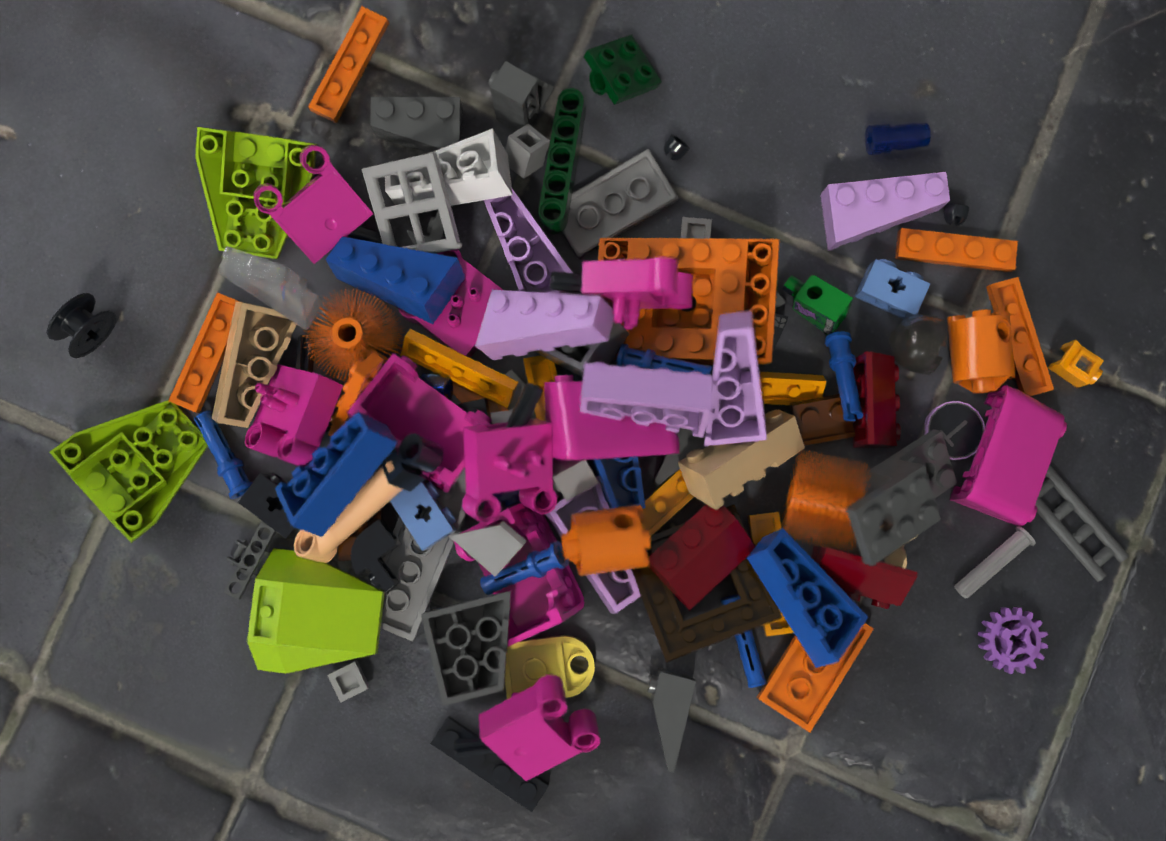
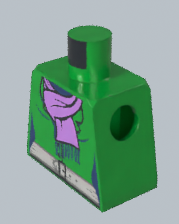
(819, 302)

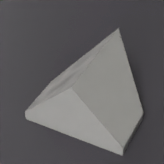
(491, 546)

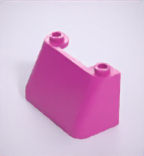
(413, 406)
(591, 436)
(1011, 457)
(535, 601)

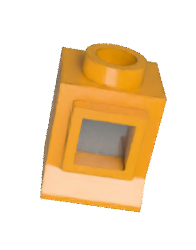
(1078, 365)

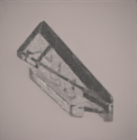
(271, 284)

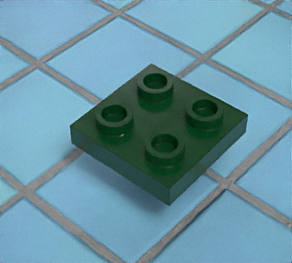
(620, 70)

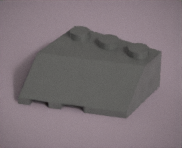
(469, 646)

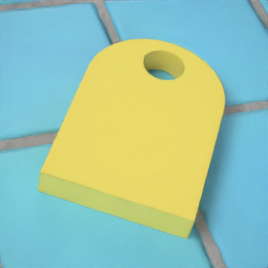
(547, 656)

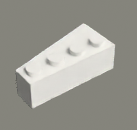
(471, 172)

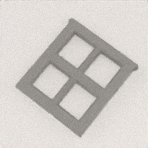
(411, 207)

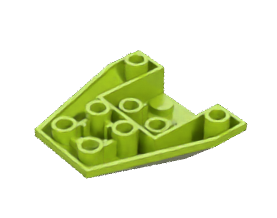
(232, 169)
(133, 464)
(310, 615)

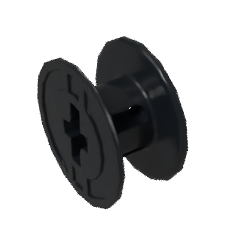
(77, 321)

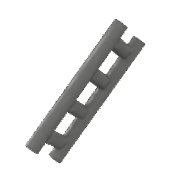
(1091, 526)

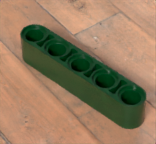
(562, 147)

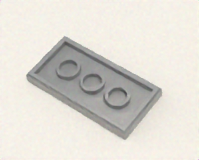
(616, 202)

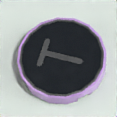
(960, 426)

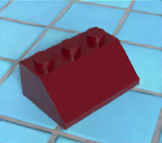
(875, 384)
(701, 554)
(880, 582)

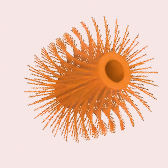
(353, 335)
(822, 499)

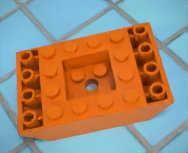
(726, 280)

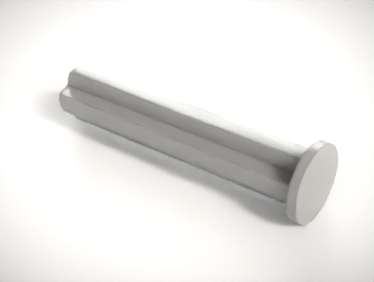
(994, 562)

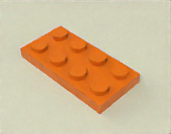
(800, 688)

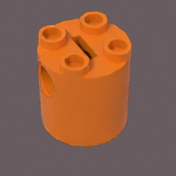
(981, 350)
(607, 540)

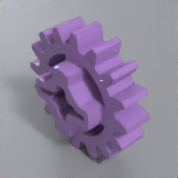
(1005, 649)

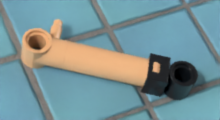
(398, 472)

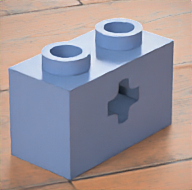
(876, 288)
(424, 531)

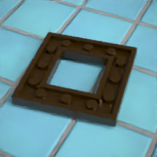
(688, 636)

